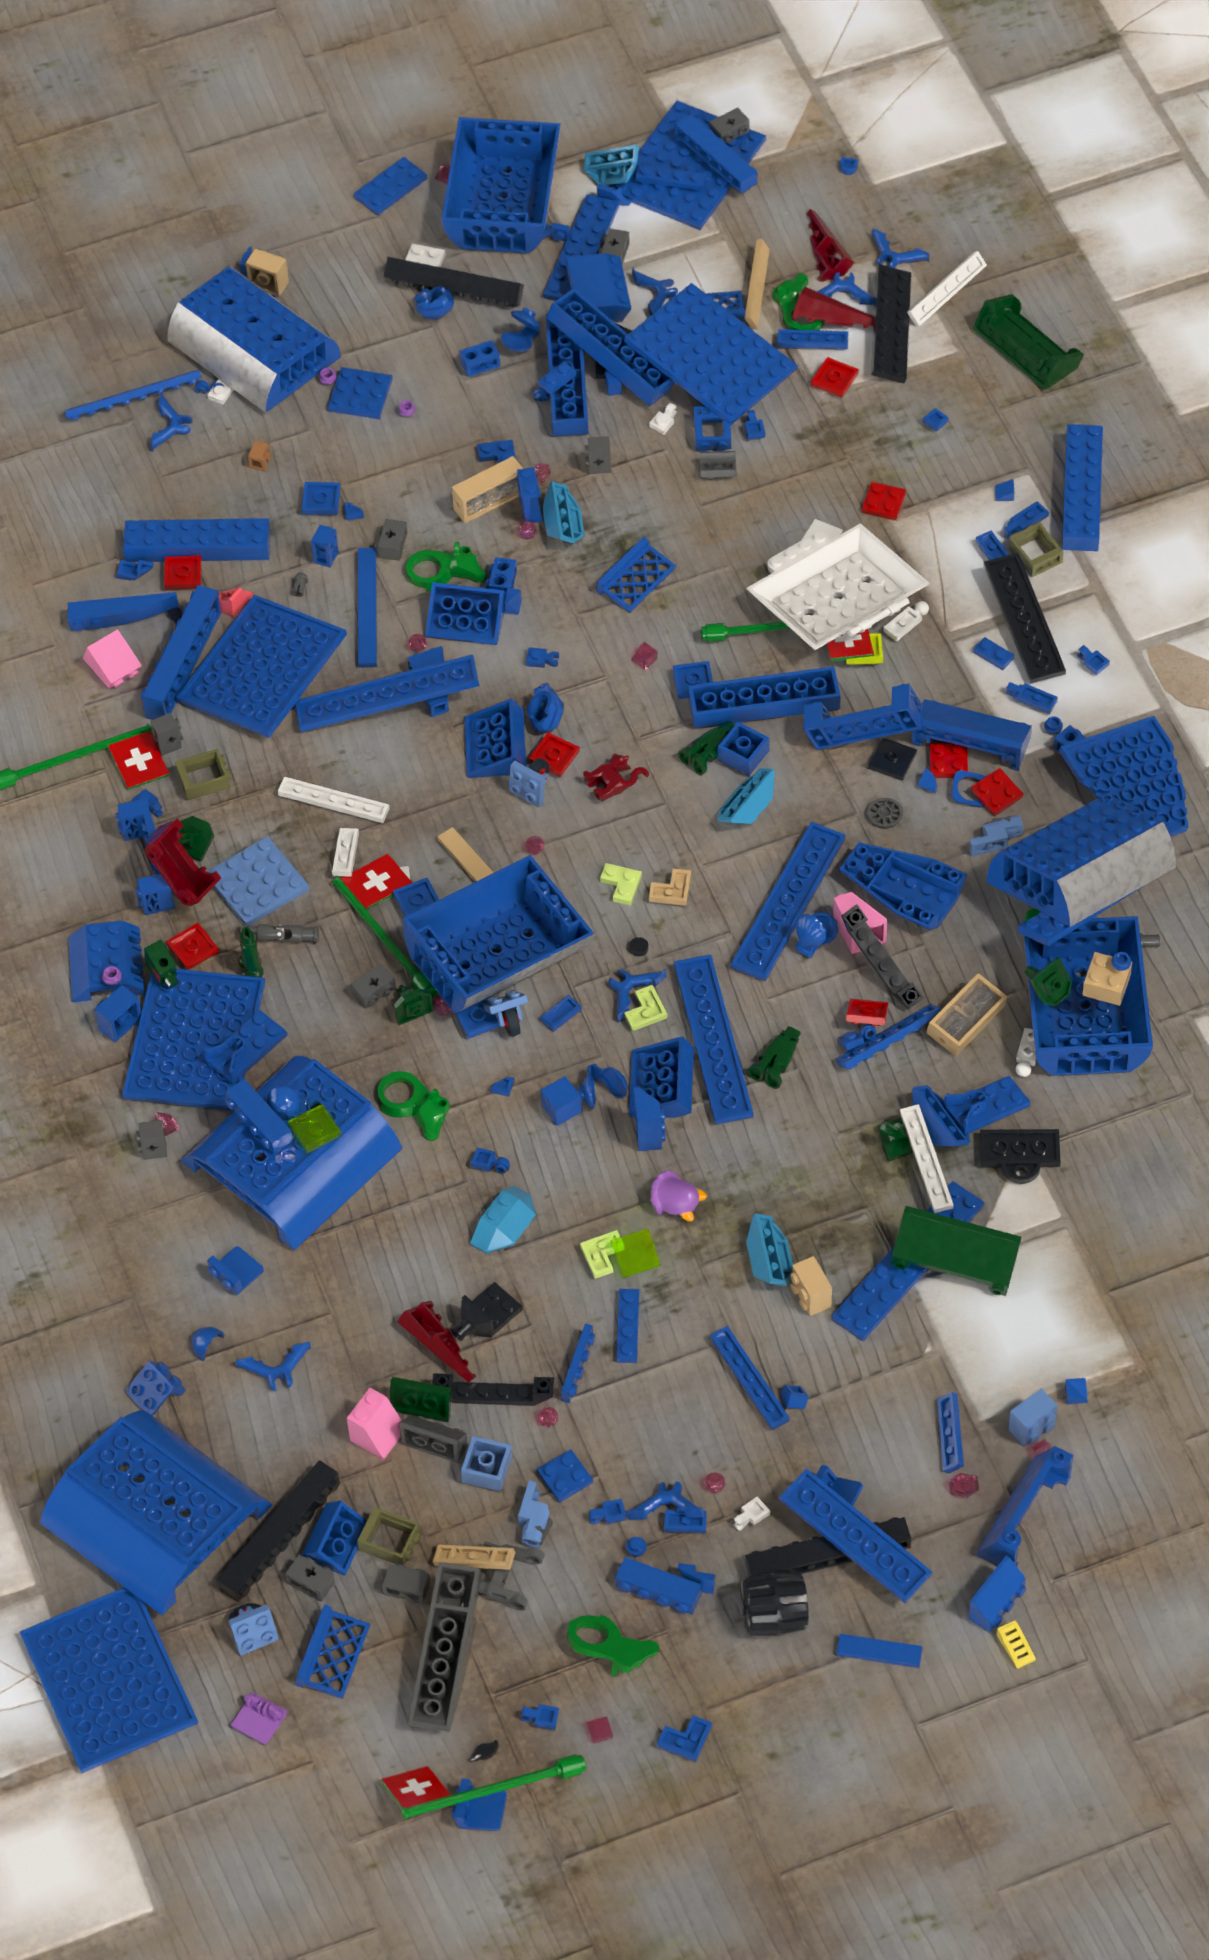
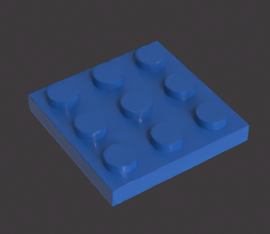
(360, 393)

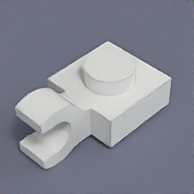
(663, 421)
(751, 1512)

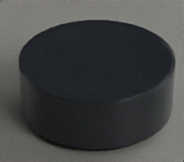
(638, 946)

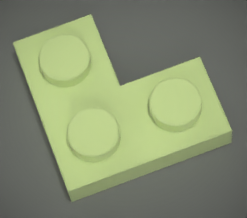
(625, 880)
(650, 1010)
(597, 1252)

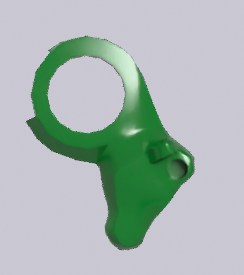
(787, 296)
(459, 564)
(425, 1107)
(621, 1651)

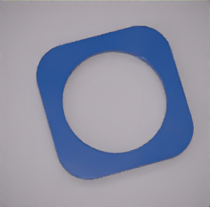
(955, 793)

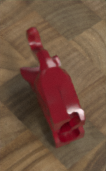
(610, 778)

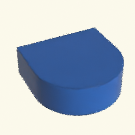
(848, 165)

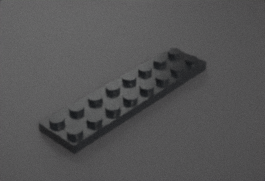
(891, 323)
(1024, 618)

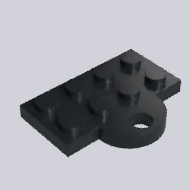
(1020, 1150)

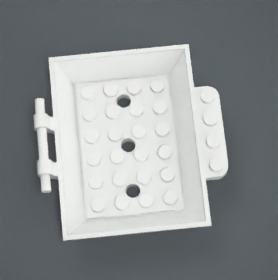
(823, 568)

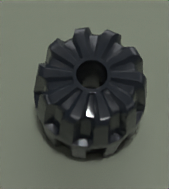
(774, 1603)

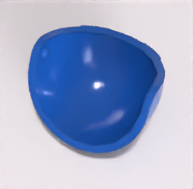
(284, 1102)
(202, 1339)

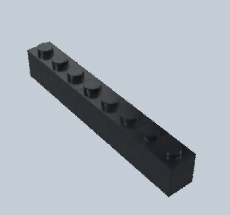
(456, 281)
(278, 1531)
(816, 1552)

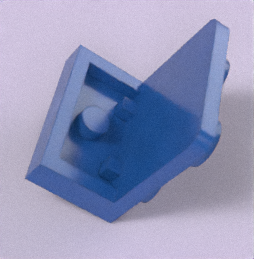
(235, 1269)
(154, 1386)
(845, 1488)
(481, 1812)

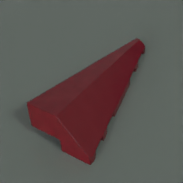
(828, 250)
(824, 308)
(428, 1329)

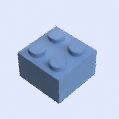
(1033, 1418)
(486, 1463)

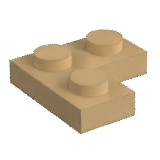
(673, 893)

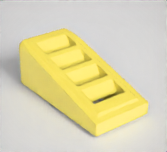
(1007, 1629)

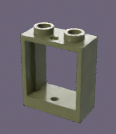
(1044, 562)
(198, 762)
(381, 1516)

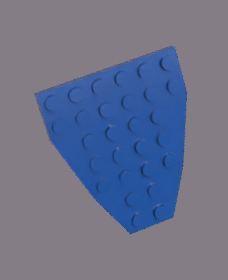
(1135, 767)

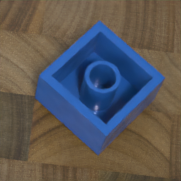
(743, 748)
(118, 1013)

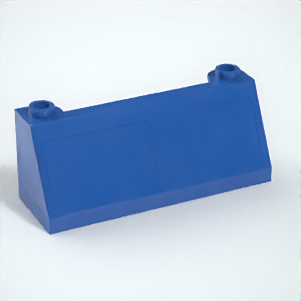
(974, 731)
(1045, 1469)

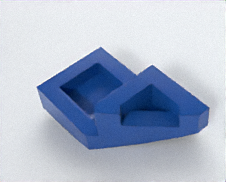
(609, 193)
(133, 571)
(705, 1579)

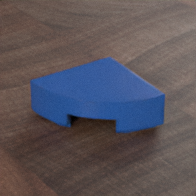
(353, 512)
(928, 781)
(503, 1086)

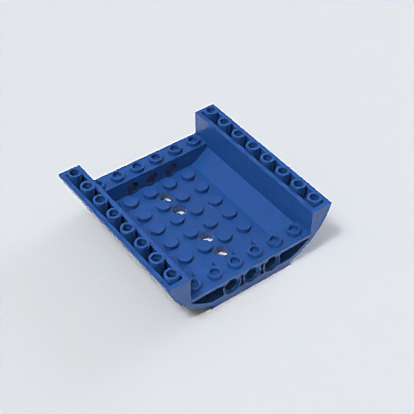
(294, 1186)
(126, 1523)

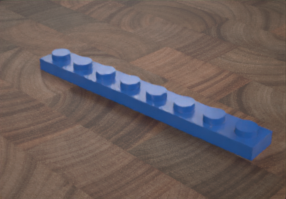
(125, 397)

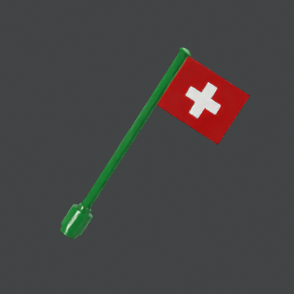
(839, 649)
(132, 752)
(370, 887)
(422, 1791)

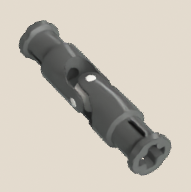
(267, 932)

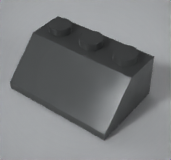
(433, 1438)

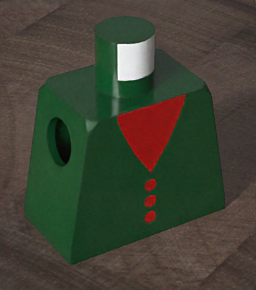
(161, 964)

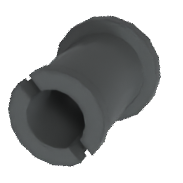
(300, 581)
(1150, 940)

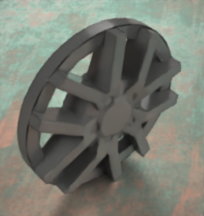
(885, 813)

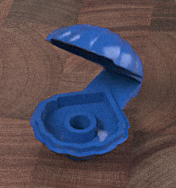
(521, 340)
(812, 932)
(609, 1076)

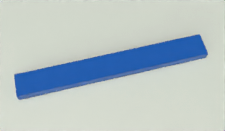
(367, 608)

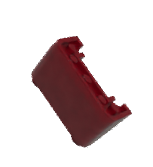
(177, 866)

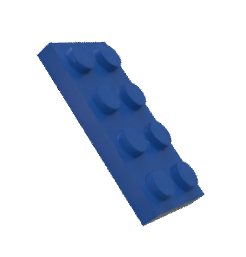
(390, 186)

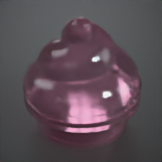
(542, 472)
(527, 530)
(417, 642)
(535, 844)
(440, 1007)
(548, 1416)
(1041, 1447)
(714, 1482)

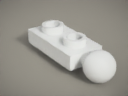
(906, 621)
(1026, 1054)

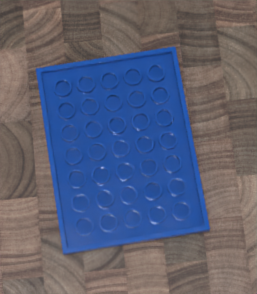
(668, 151)
(710, 353)
(261, 666)
(176, 1030)
(108, 1678)

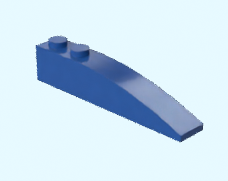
(118, 611)

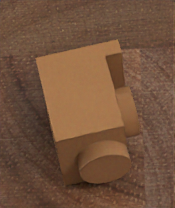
(259, 456)

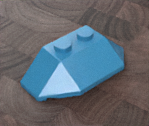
(612, 165)
(562, 514)
(749, 798)
(504, 1220)
(769, 1251)

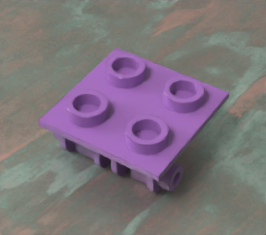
(259, 1718)

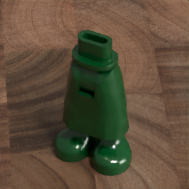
(705, 747)
(249, 955)
(776, 1058)

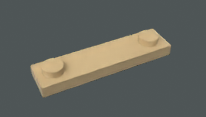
(475, 1556)

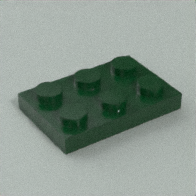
(420, 1399)

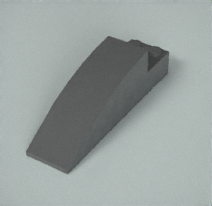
(446, 1647)

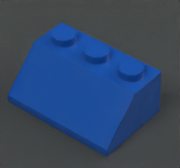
(649, 1121)
(335, 1537)
(997, 1595)

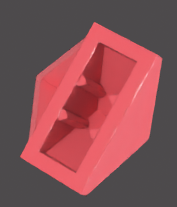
(234, 600)

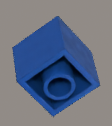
(561, 1100)

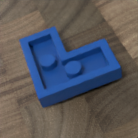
(496, 450)
(688, 1743)

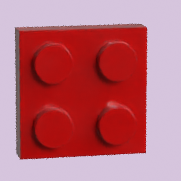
(834, 377)
(884, 501)
(182, 572)
(556, 752)
(947, 759)
(997, 792)
(192, 946)
(867, 1012)

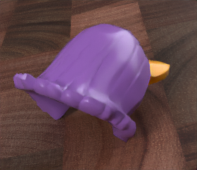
(675, 1195)

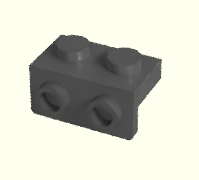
(718, 464)

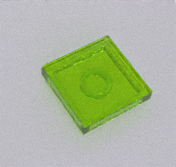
(314, 1128)
(635, 1253)

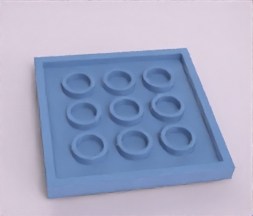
(258, 881)

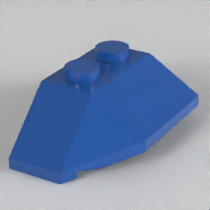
(939, 1124)

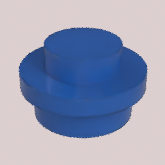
(541, 395)
(1053, 725)
(1121, 961)
(636, 1546)

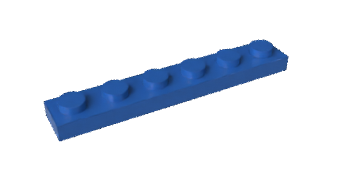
(885, 1038)
(749, 1378)

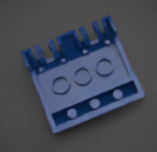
(101, 946)

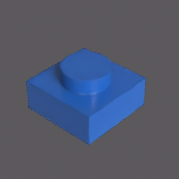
(935, 419)

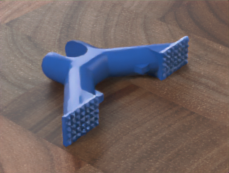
(893, 257)
(847, 286)
(659, 287)
(174, 426)
(629, 982)
(272, 1373)
(666, 1497)

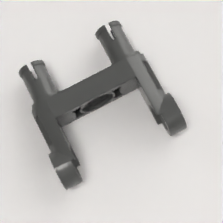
(495, 1588)

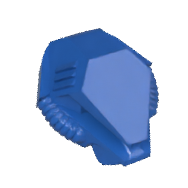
(437, 308)
(549, 715)

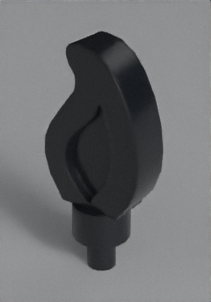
(175, 614)
(485, 1751)

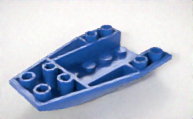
(906, 883)

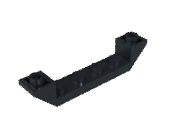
(879, 958)
(497, 1393)

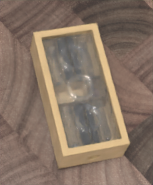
(486, 490)
(966, 1014)

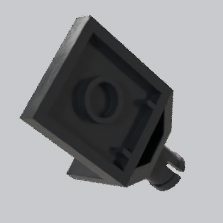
(486, 1313)

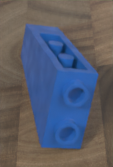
(432, 656)

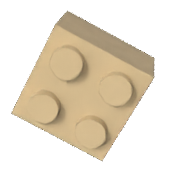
(268, 271)
(1104, 981)
(811, 1286)

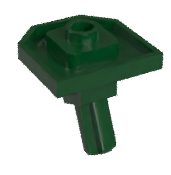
(196, 836)
(1051, 982)
(412, 1004)
(895, 1139)

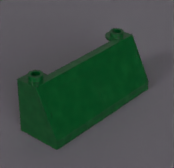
(1024, 343)
(956, 1248)

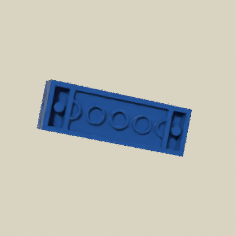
(899, 717)
(136, 822)

